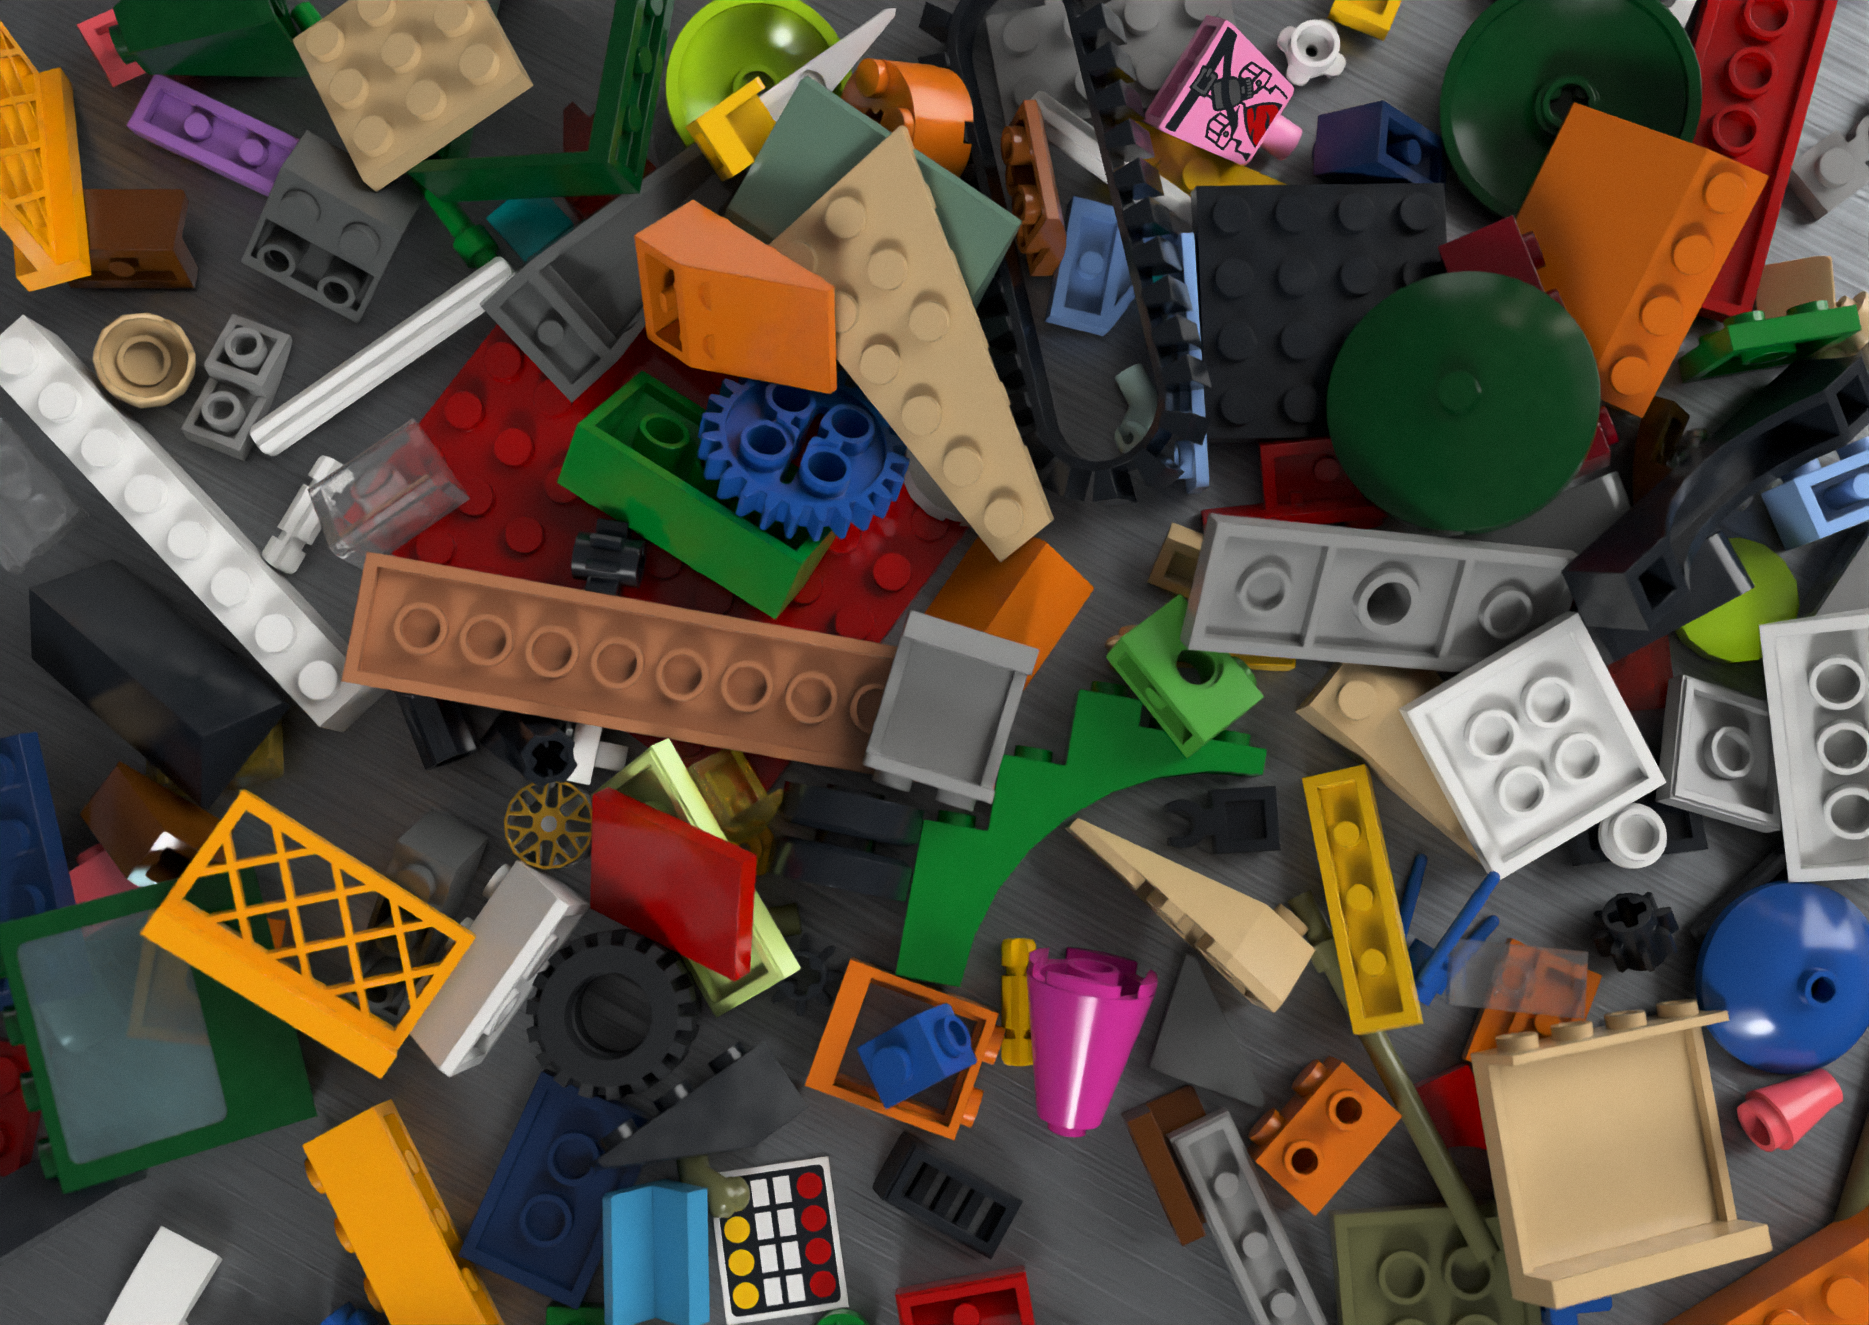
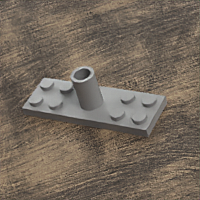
(1366, 594)

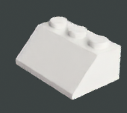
(515, 936)

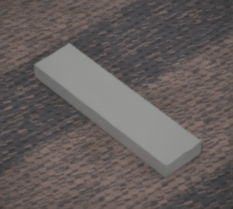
(1244, 1222)

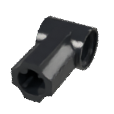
(438, 729)
(532, 746)

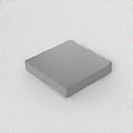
(1718, 755)

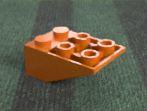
(735, 302)

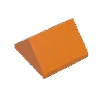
(1021, 599)

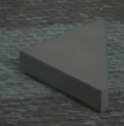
(1198, 1042)

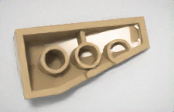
(1361, 715)
(1237, 935)

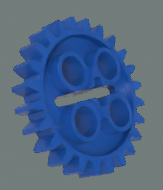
(843, 476)

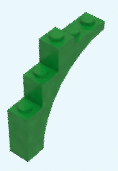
(965, 866)

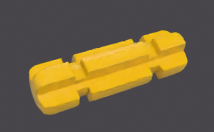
(1016, 1045)

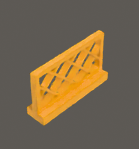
(40, 172)
(277, 984)

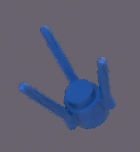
(1430, 963)

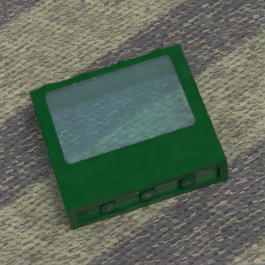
(135, 1045)

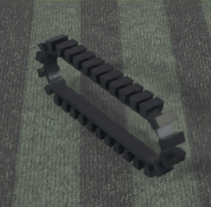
(1091, 28)

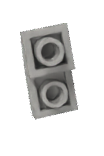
(241, 386)

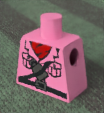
(1225, 97)

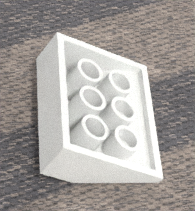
(1821, 741)

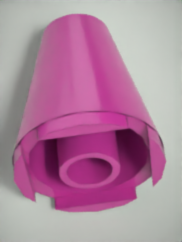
(1082, 1032)

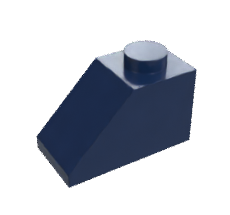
(1376, 147)

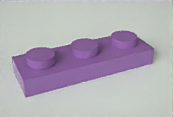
(211, 134)

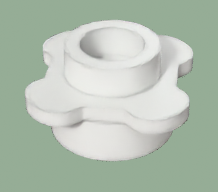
(1314, 34)

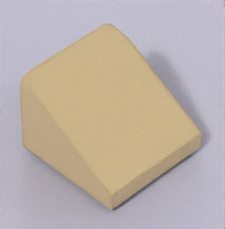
(1794, 284)

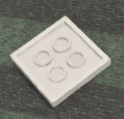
(1533, 745)

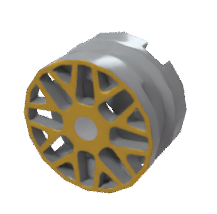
(550, 825)

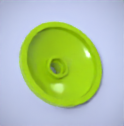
(735, 44)

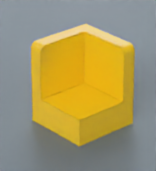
(733, 130)

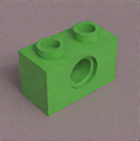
(1184, 710)

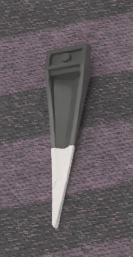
(581, 294)

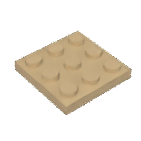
(408, 77)

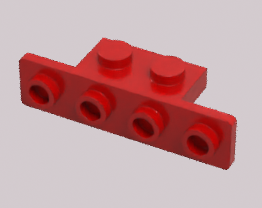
(1305, 486)

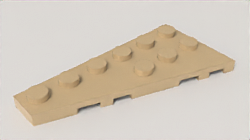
(917, 340)

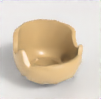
(144, 360)

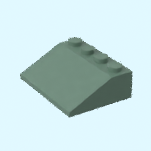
(825, 139)

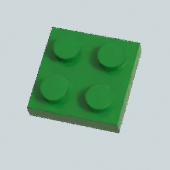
(1759, 344)

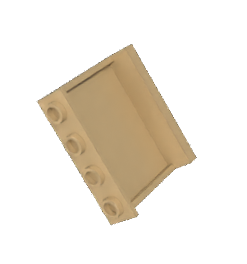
(1609, 1155)

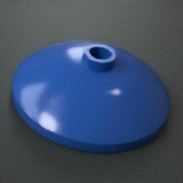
(1762, 970)

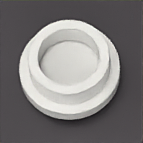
(1633, 836)

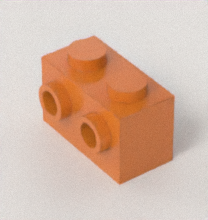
(1321, 1132)

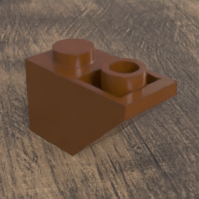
(147, 826)

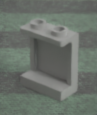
(947, 710)

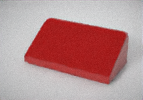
(971, 1299)

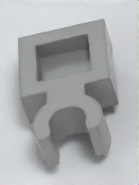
(1832, 170)

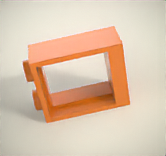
(963, 1098)

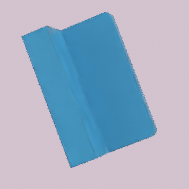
(656, 1254)

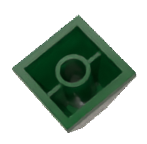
(208, 37)

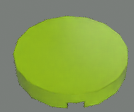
(1732, 630)

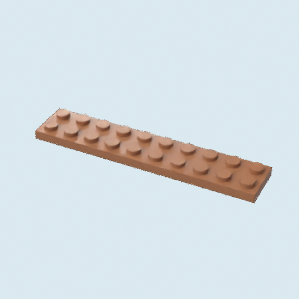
(615, 662)

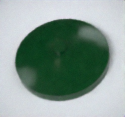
(1536, 58)
(1464, 403)

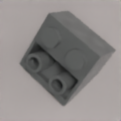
(329, 228)

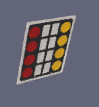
(784, 1246)

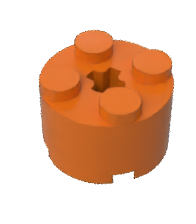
(920, 97)

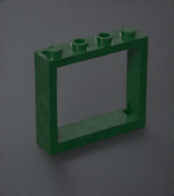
(617, 135)

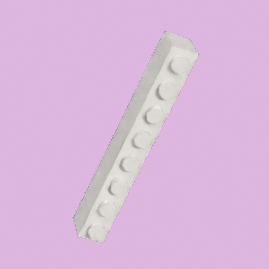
(181, 524)

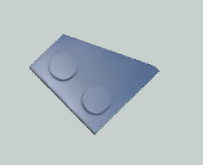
(1093, 278)

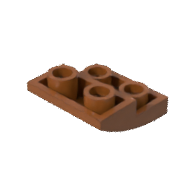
(1033, 190)

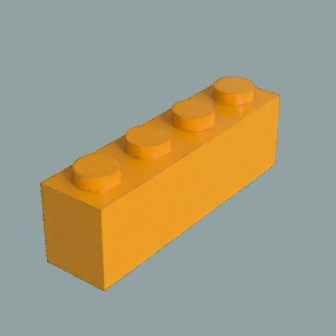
(396, 1223)

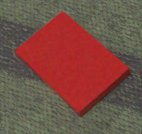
(672, 882)

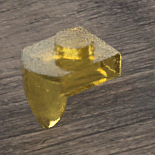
(735, 795)

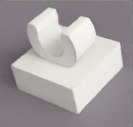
(593, 753)

